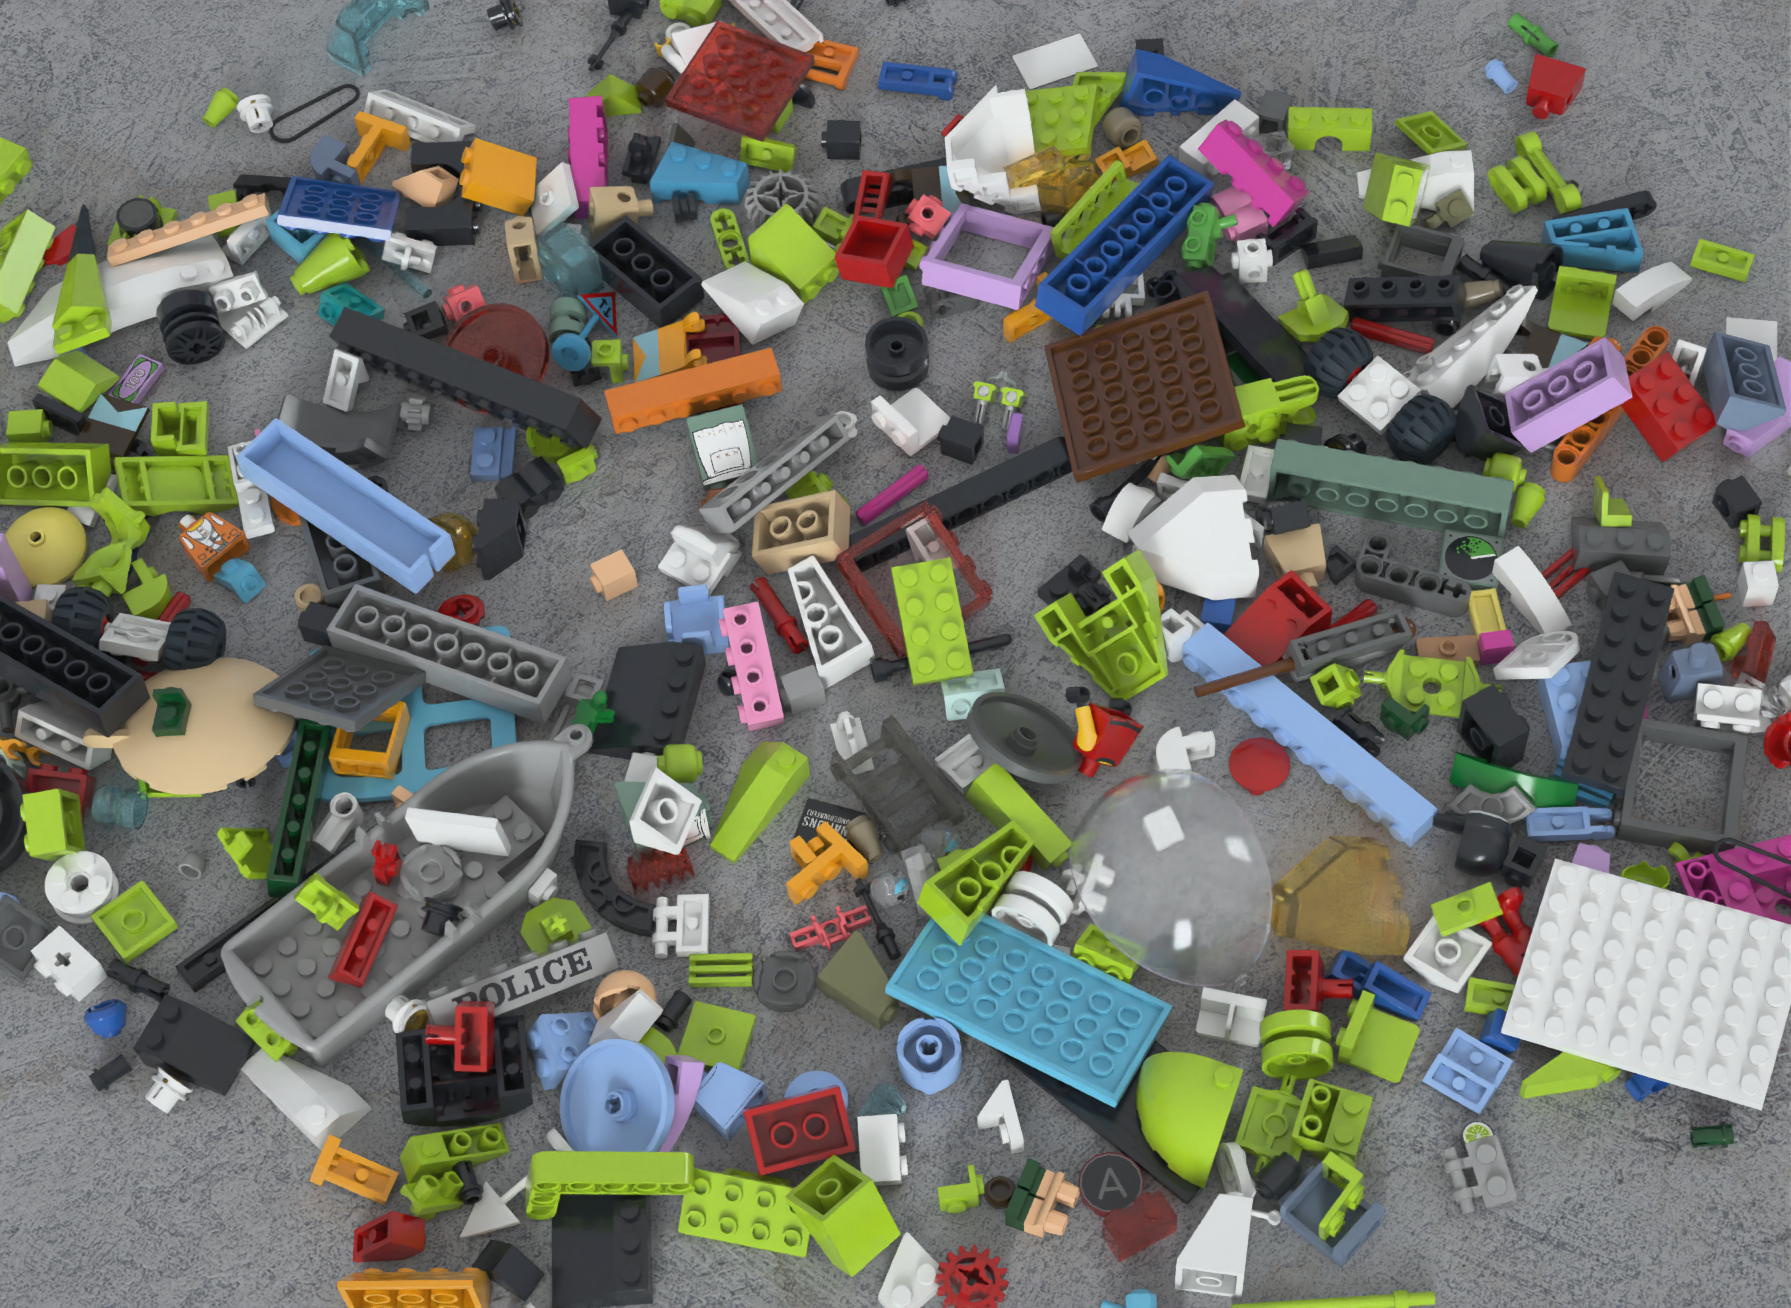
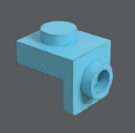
(241, 578)

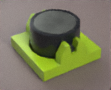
(140, 215)

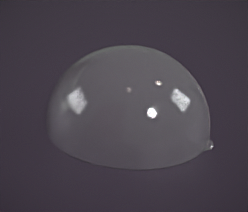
(1175, 877)

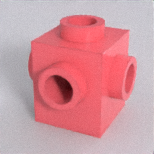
(928, 226)
(456, 296)

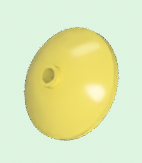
(56, 553)

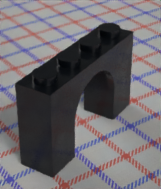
(447, 224)

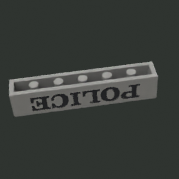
(528, 979)

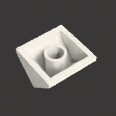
(663, 813)

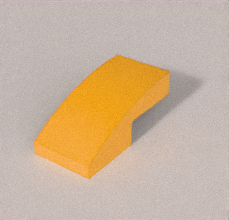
(1135, 159)

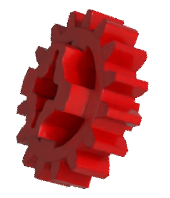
(961, 1274)

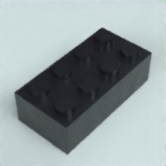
(646, 273)

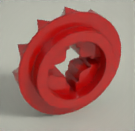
(468, 604)

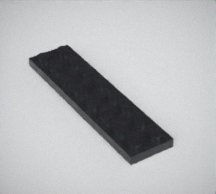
(1617, 684)

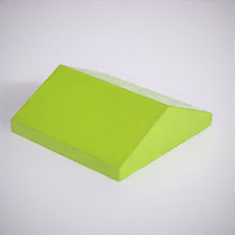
(1430, 133)
(76, 380)

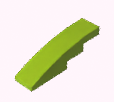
(834, 227)

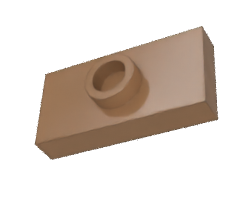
(1449, 648)

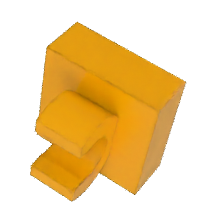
(806, 853)

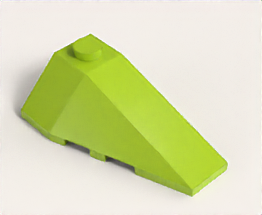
(759, 794)

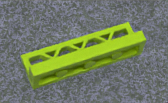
(1093, 212)

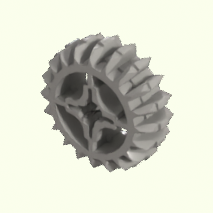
(765, 197)

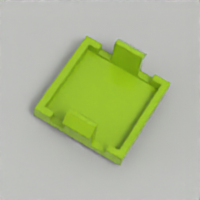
(248, 849)

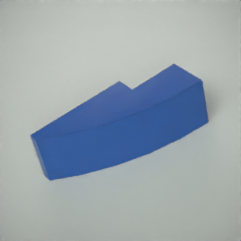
(1391, 990)

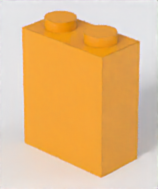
(498, 176)

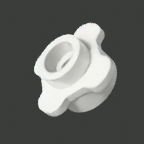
(848, 420)

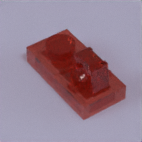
(1761, 647)

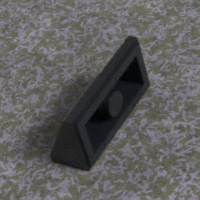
(1332, 251)

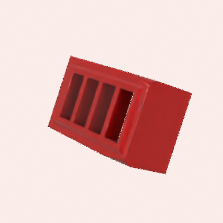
(878, 179)

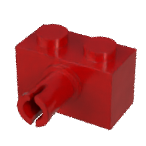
(1306, 983)
(470, 1036)

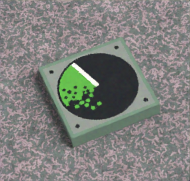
(1470, 558)

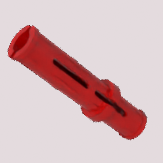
(784, 623)

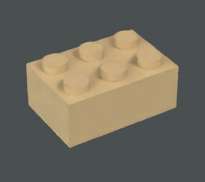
(801, 528)

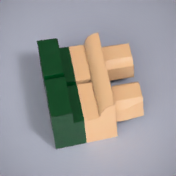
(1694, 613)
(1036, 1199)

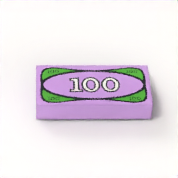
(137, 379)

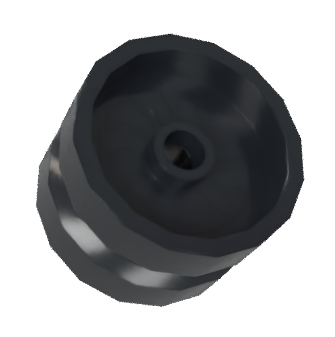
(897, 353)

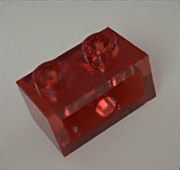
(1138, 1225)

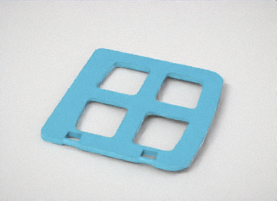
(423, 715)

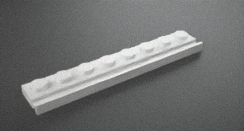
(780, 22)

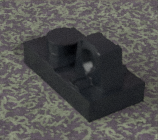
(1069, 580)

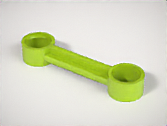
(1565, 196)

